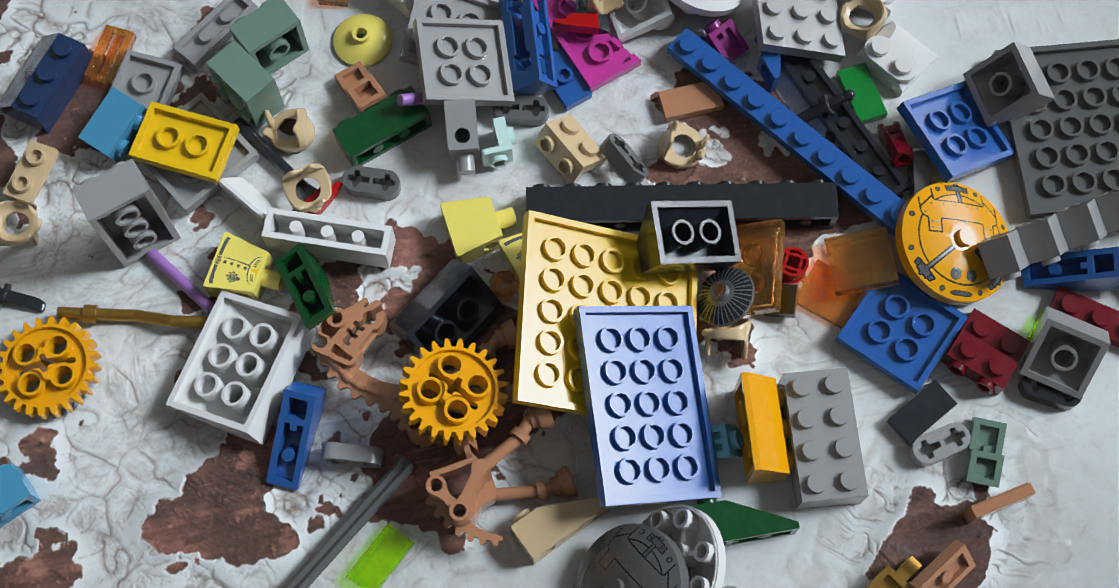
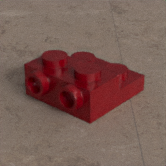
(985, 352)

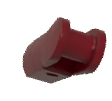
(895, 144)

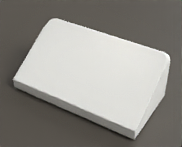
(247, 198)

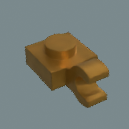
(895, 579)

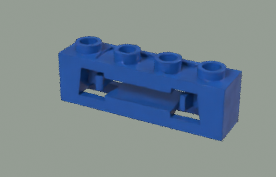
(526, 41)

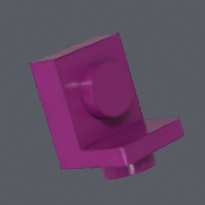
(725, 39)

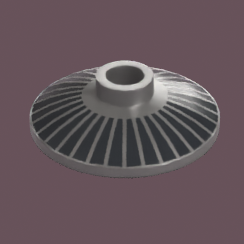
(731, 303)

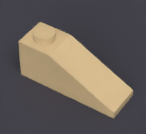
(552, 525)

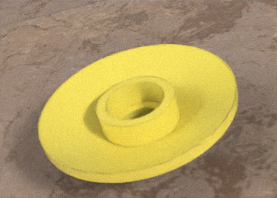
(369, 49)

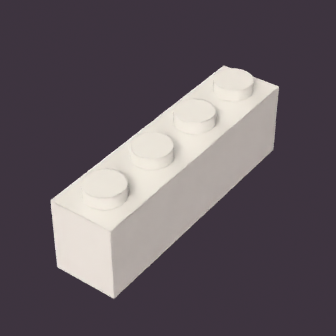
(329, 237)

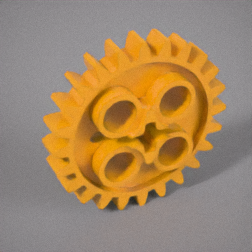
(50, 394)
(433, 412)

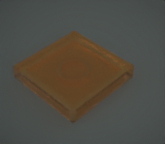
(861, 261)

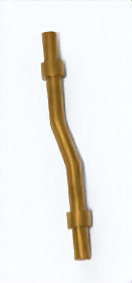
(93, 314)

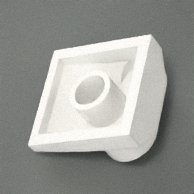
(642, 16)
(895, 57)

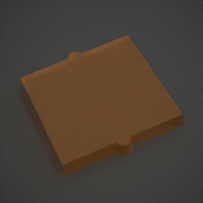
(819, 296)

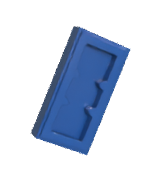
(571, 86)

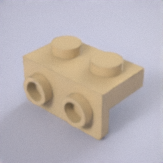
(569, 148)
(31, 173)

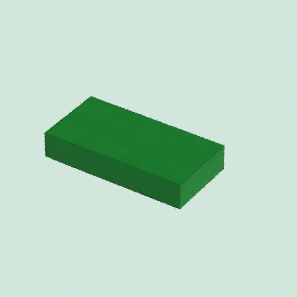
(867, 100)

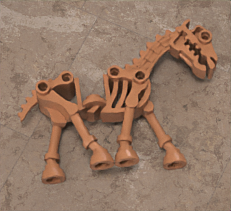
(346, 340)

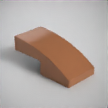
(360, 86)

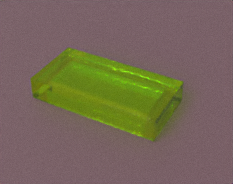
(381, 558)

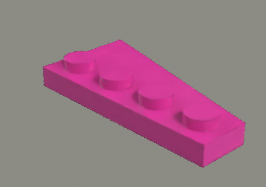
(594, 56)

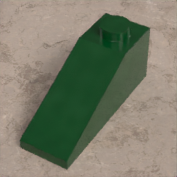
(306, 285)
(743, 523)

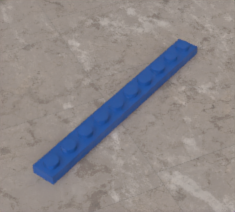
(787, 129)

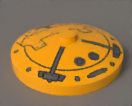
(940, 238)

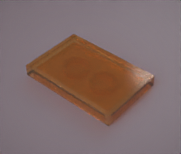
(762, 260)

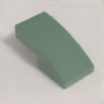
(984, 452)

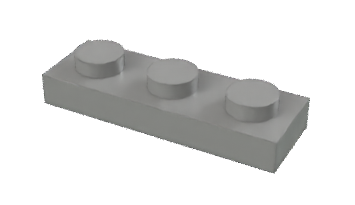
(212, 31)

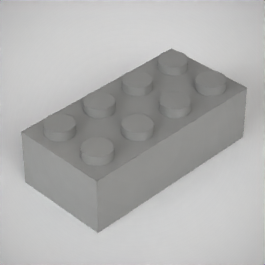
(126, 212)
(823, 439)

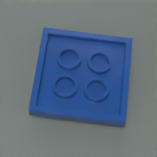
(954, 132)
(901, 332)

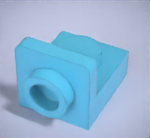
(727, 441)

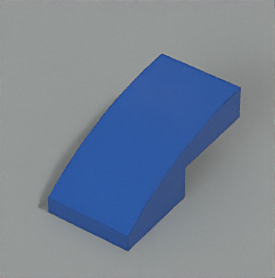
(769, 68)

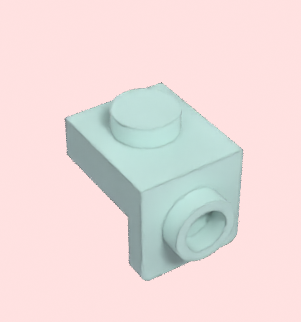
(502, 153)

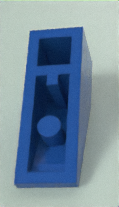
(1076, 271)
(295, 433)

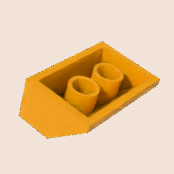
(762, 429)

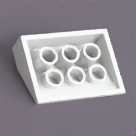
(241, 366)

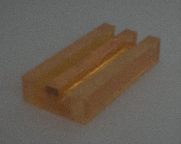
(100, 50)

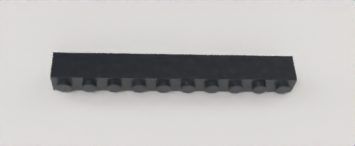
(623, 207)

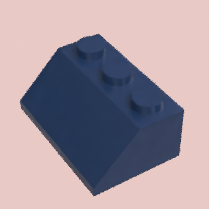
(47, 81)

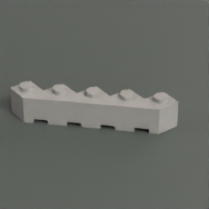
(1051, 236)

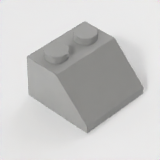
(1008, 84)
(1064, 352)

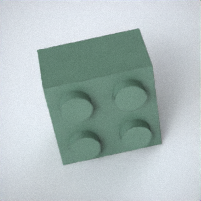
(271, 35)
(244, 84)

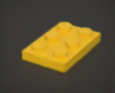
(184, 142)

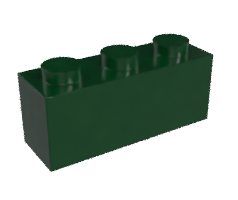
(380, 128)

